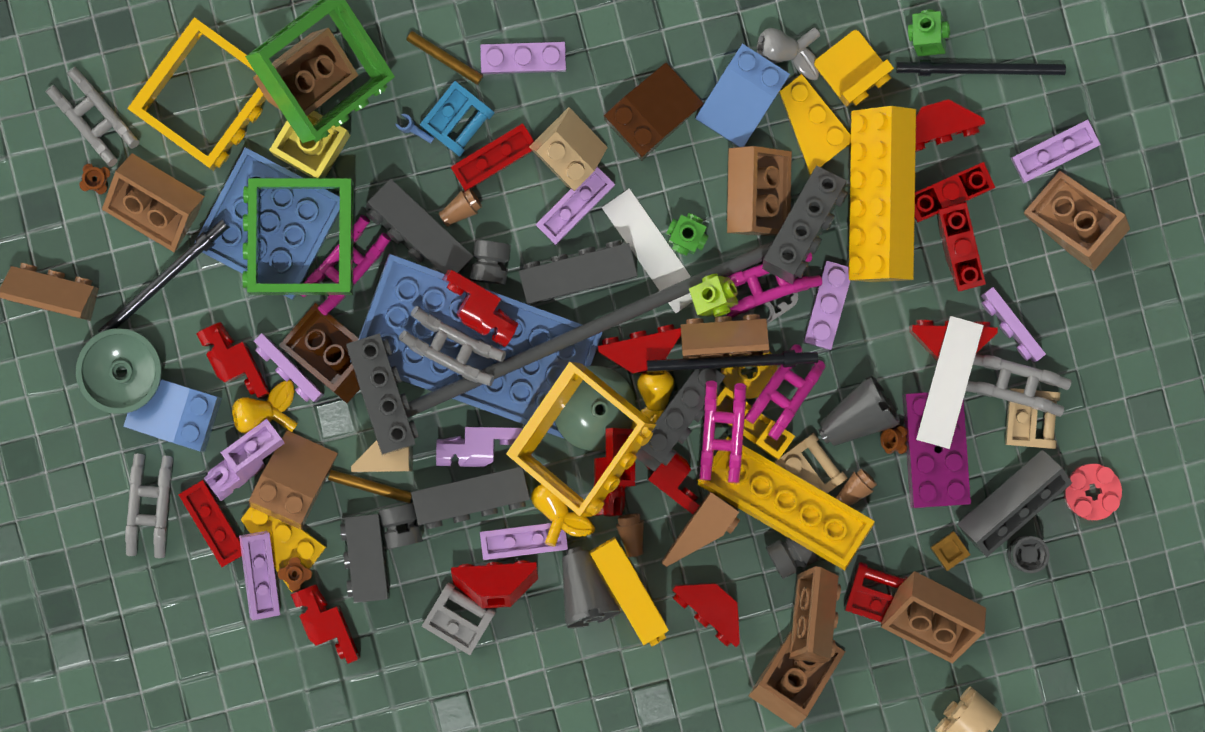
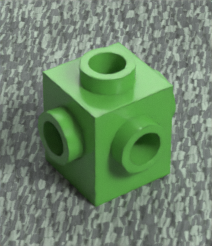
(929, 33)
(680, 243)

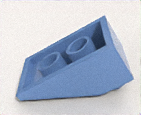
(742, 96)
(177, 416)

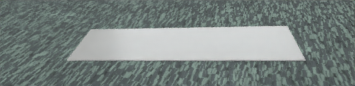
(647, 244)
(949, 382)

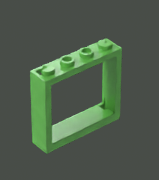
(359, 43)
(250, 224)

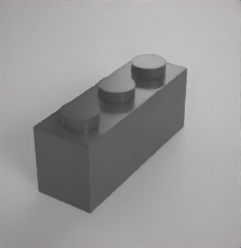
(365, 558)

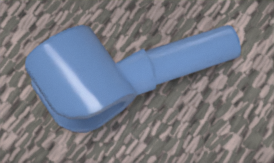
(411, 127)

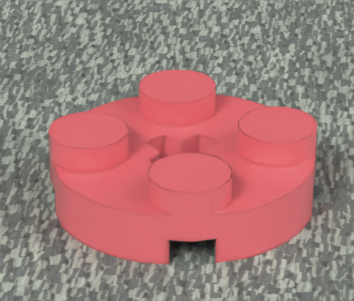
(1106, 501)

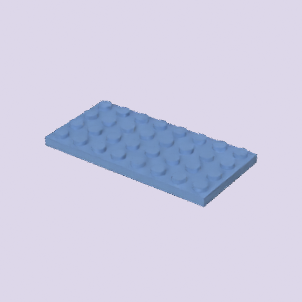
(510, 396)

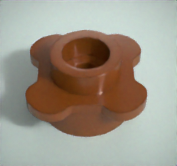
(89, 172)
(894, 440)
(303, 573)

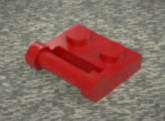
(867, 601)

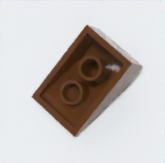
(653, 111)
(321, 348)

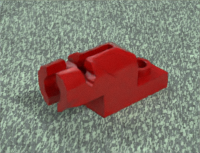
(479, 309)
(232, 361)
(670, 477)
(615, 500)
(325, 624)

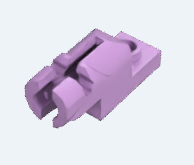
(476, 448)
(243, 459)

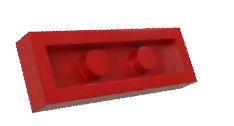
(493, 157)
(212, 523)

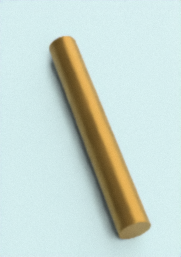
(444, 57)
(370, 486)

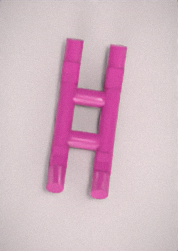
(363, 264)
(759, 297)
(790, 406)
(734, 445)

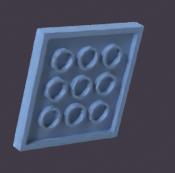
(289, 223)

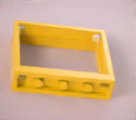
(165, 71)
(544, 417)
(630, 592)

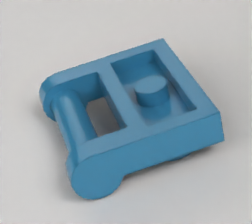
(448, 114)

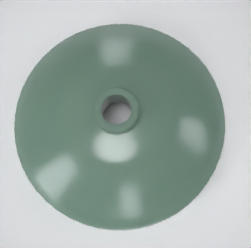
(99, 367)
(578, 419)

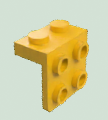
(853, 68)

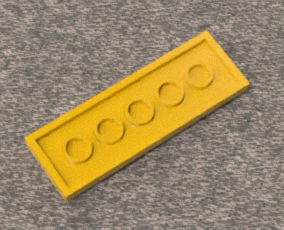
(790, 506)

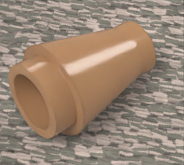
(461, 207)
(856, 488)
(631, 533)

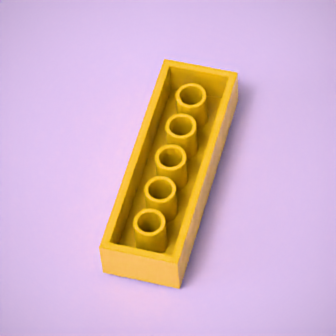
(882, 194)

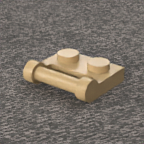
(1023, 421)
(797, 464)

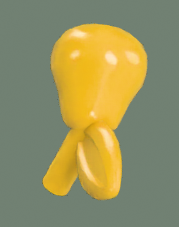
(656, 391)
(250, 412)
(558, 513)

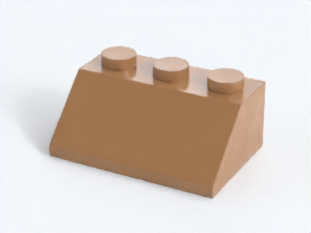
(313, 70)
(758, 190)
(152, 202)
(49, 291)
(725, 337)
(815, 616)
(934, 617)

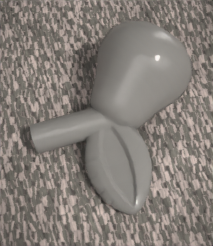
(779, 47)

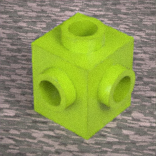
(714, 296)

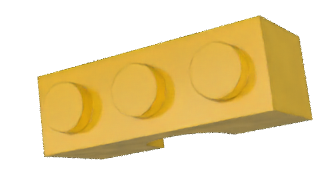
(759, 430)

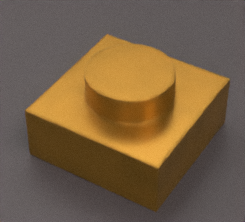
(950, 551)

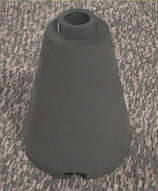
(859, 414)
(585, 591)

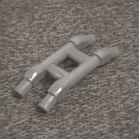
(93, 99)
(468, 345)
(1028, 397)
(162, 495)

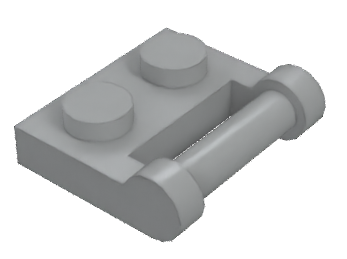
(454, 627)

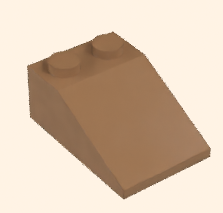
(1078, 220)
(293, 480)
(705, 526)
(793, 685)

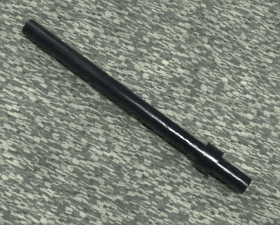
(925, 67)
(203, 243)
(787, 358)

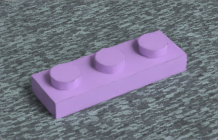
(523, 58)
(1055, 151)
(575, 206)
(828, 306)
(1011, 325)
(287, 368)
(519, 541)
(259, 575)

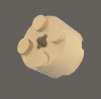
(970, 714)

